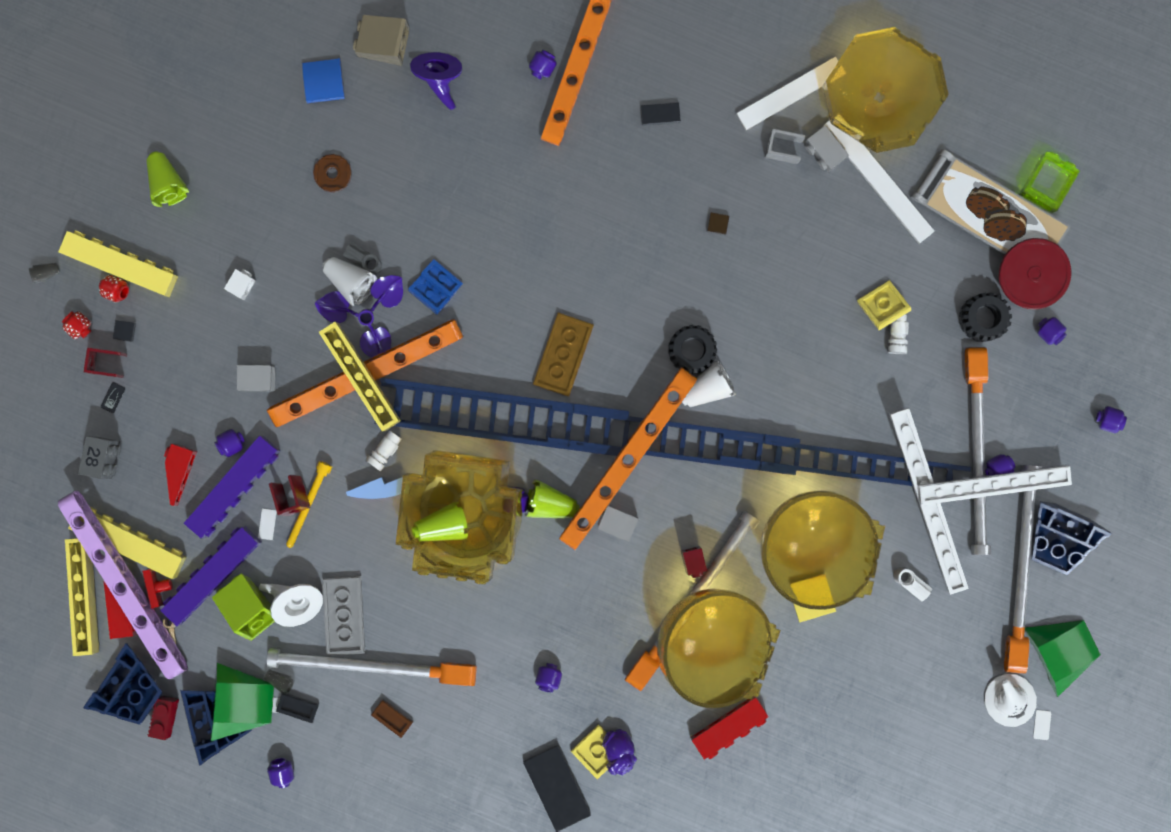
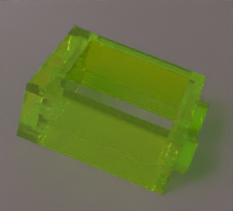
(1038, 197)

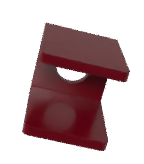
(89, 367)
(299, 494)

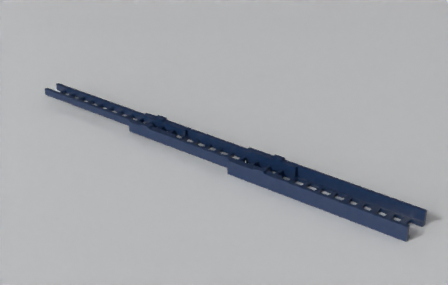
(606, 449)

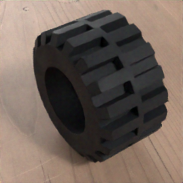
(1000, 312)
(704, 337)

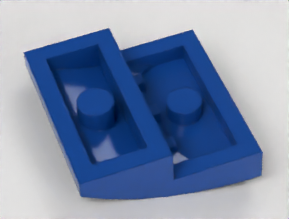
(323, 80)
(435, 287)

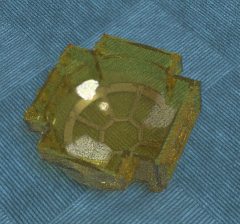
(489, 507)

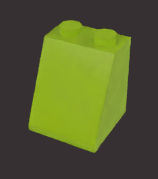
(244, 607)

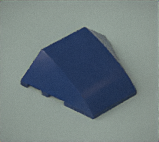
(1064, 537)
(126, 691)
(199, 716)

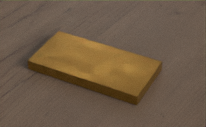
(563, 354)

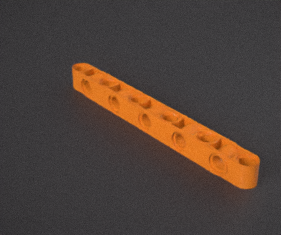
(575, 68)
(378, 366)
(637, 447)

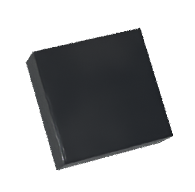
(124, 330)

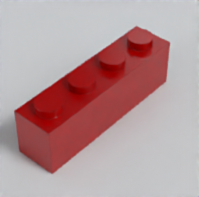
(729, 727)

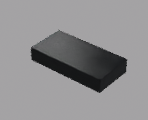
(660, 113)
(297, 707)

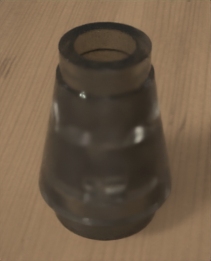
(43, 272)
(280, 681)

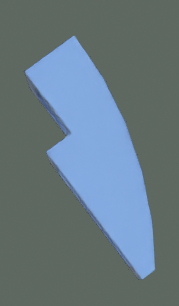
(377, 489)

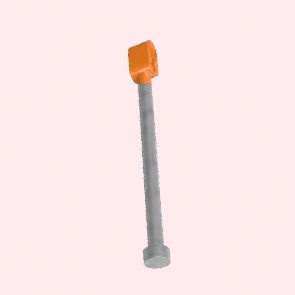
(977, 374)
(1017, 645)
(648, 661)
(447, 672)

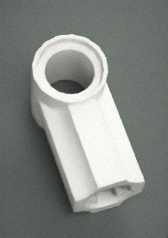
(913, 584)

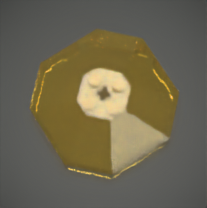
(895, 68)

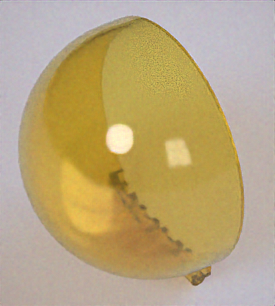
(821, 550)
(716, 647)

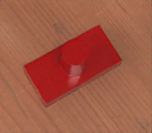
(155, 587)

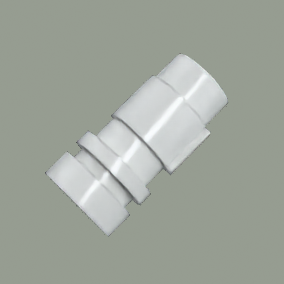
(898, 334)
(385, 448)

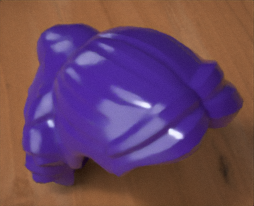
(619, 752)

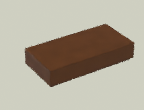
(392, 718)

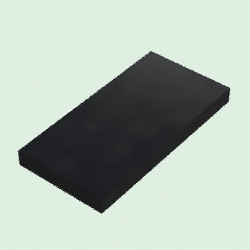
(557, 788)

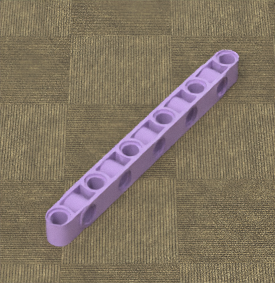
(114, 571)

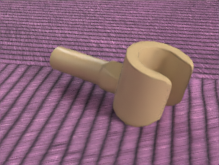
(170, 628)

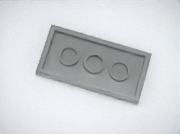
(343, 615)

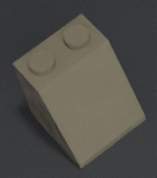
(382, 39)

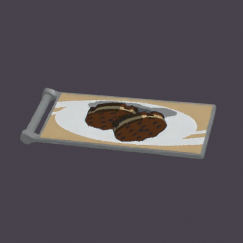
(986, 207)

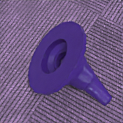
(437, 71)

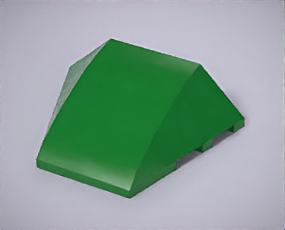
(1064, 651)
(239, 702)

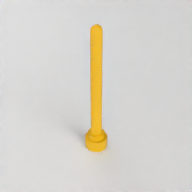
(322, 470)

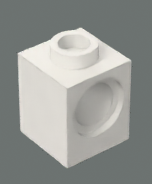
(240, 283)

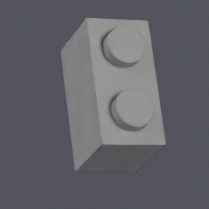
(826, 149)

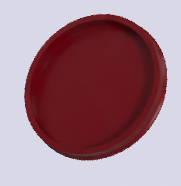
(1035, 273)

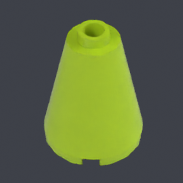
(164, 181)
(550, 503)
(442, 524)

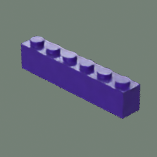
(232, 487)
(210, 576)

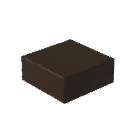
(718, 223)

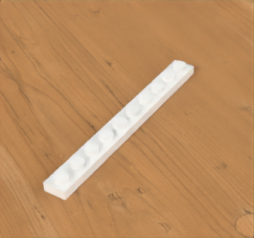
(932, 513)

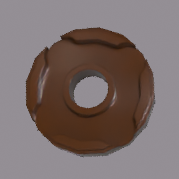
(332, 184)

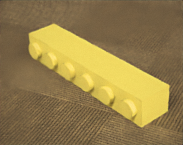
(118, 264)
(359, 376)
(141, 548)
(81, 599)

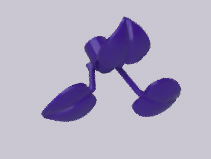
(387, 291)

